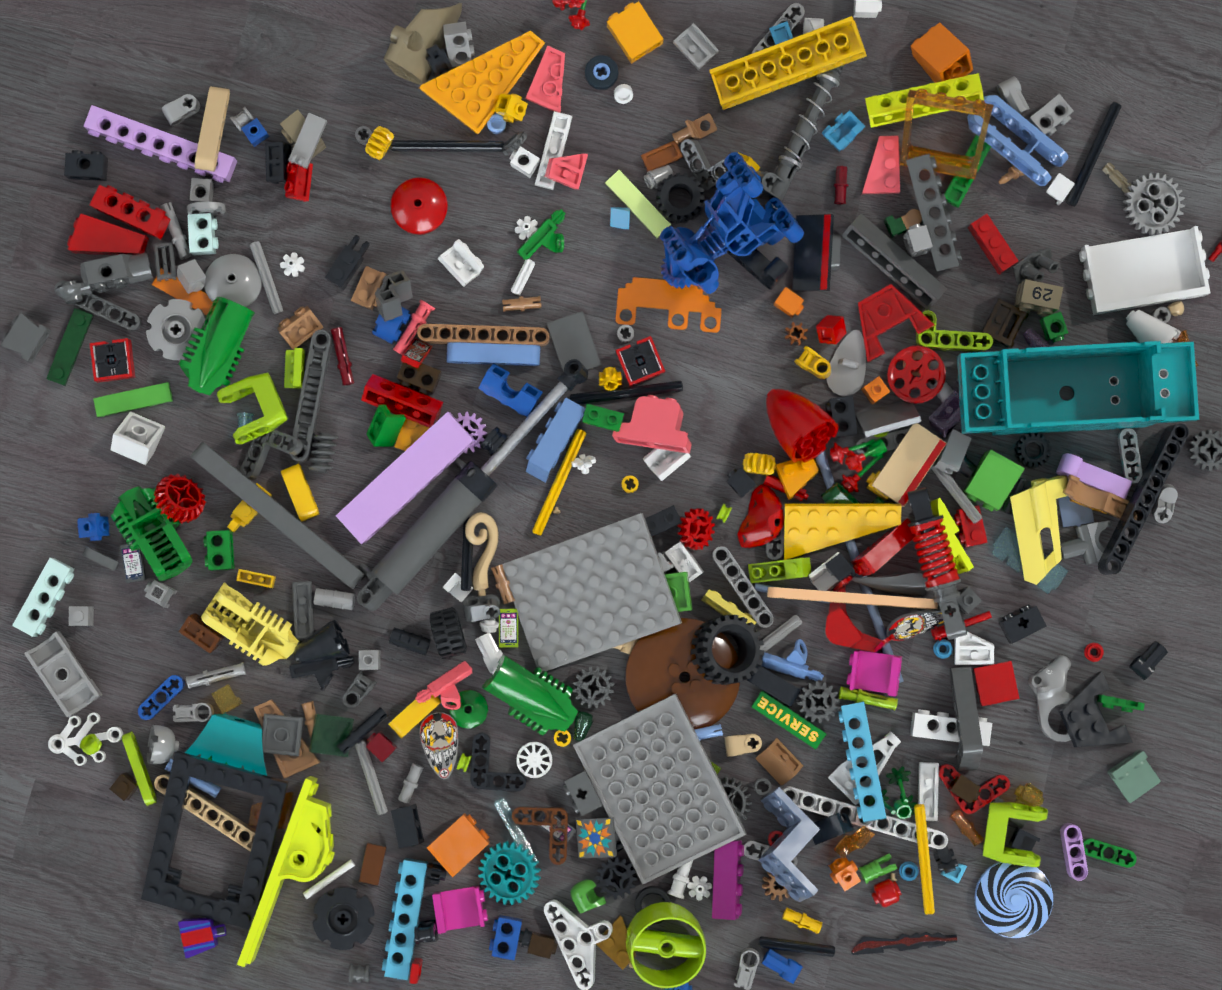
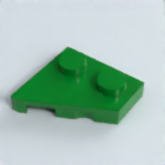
(1126, 705)

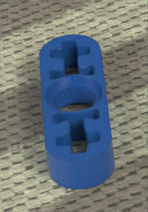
(154, 711)

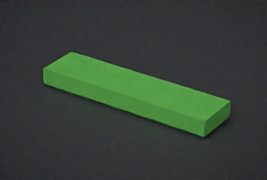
(133, 399)

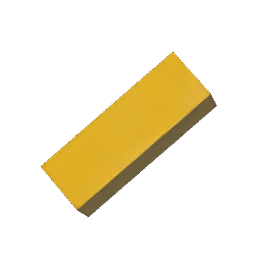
(256, 578)

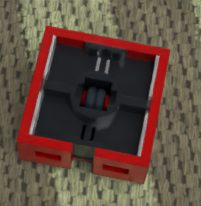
(112, 360)
(633, 360)

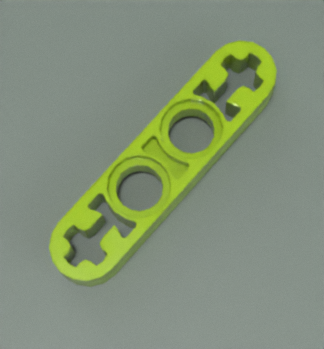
(139, 768)

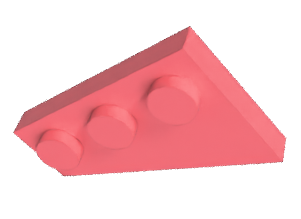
(547, 82)
(884, 169)

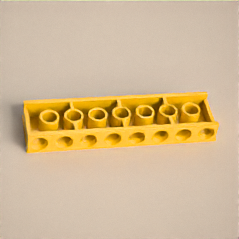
(788, 62)

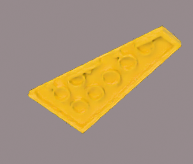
(823, 525)

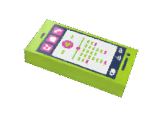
(508, 628)

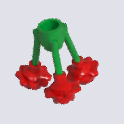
(854, 461)

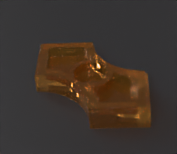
(855, 841)

